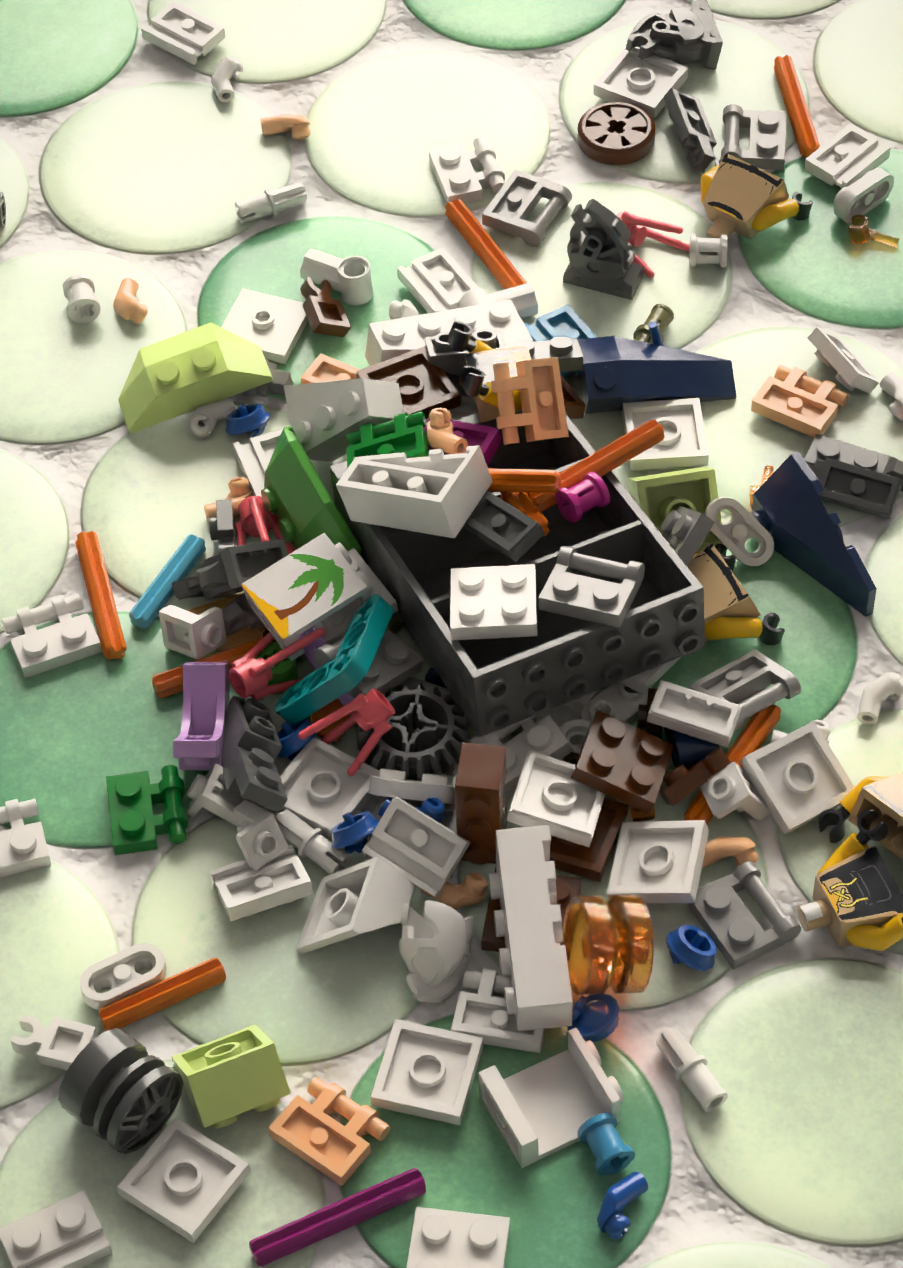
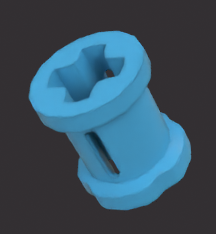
(605, 1144)

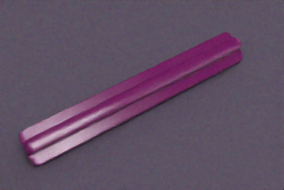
(337, 1217)

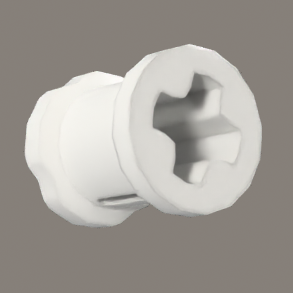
(708, 250)
(80, 293)

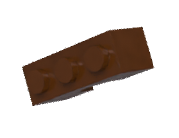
(480, 800)

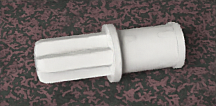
(270, 203)
(311, 842)
(691, 1069)

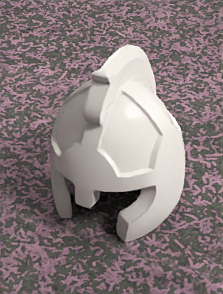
(435, 950)

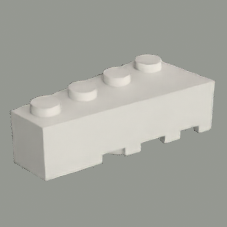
(406, 334)
(531, 929)

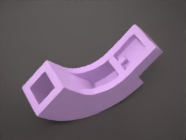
(203, 715)

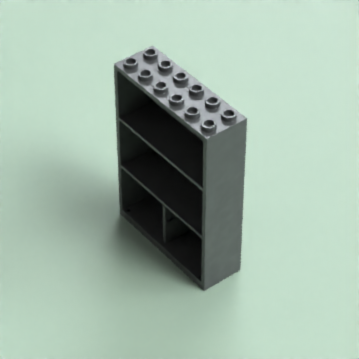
(570, 657)

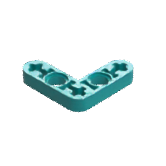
(344, 671)

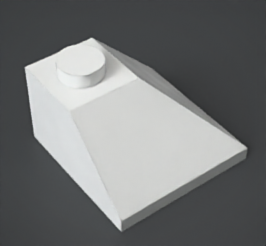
(355, 904)

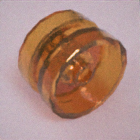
(608, 944)

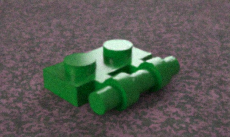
(395, 436)
(132, 813)

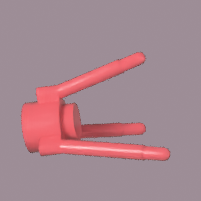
(639, 232)
(257, 522)
(251, 675)
(368, 712)

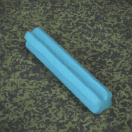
(161, 588)

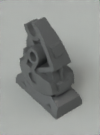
(679, 35)
(601, 253)
(227, 571)

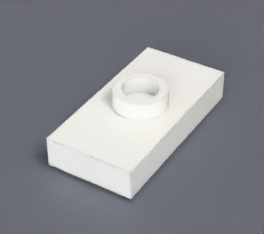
(694, 713)

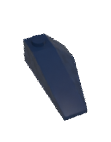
(637, 371)
(809, 536)

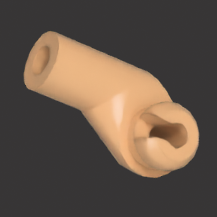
(127, 304)
(441, 434)

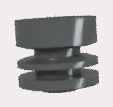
(120, 1090)

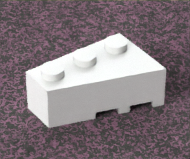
(331, 409)
(416, 493)

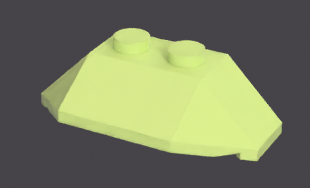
(189, 373)

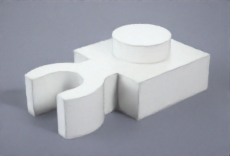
(55, 1044)

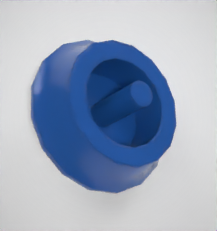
(247, 419)
(289, 738)
(353, 831)
(691, 947)
(595, 1016)

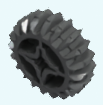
(438, 737)

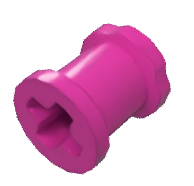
(582, 497)

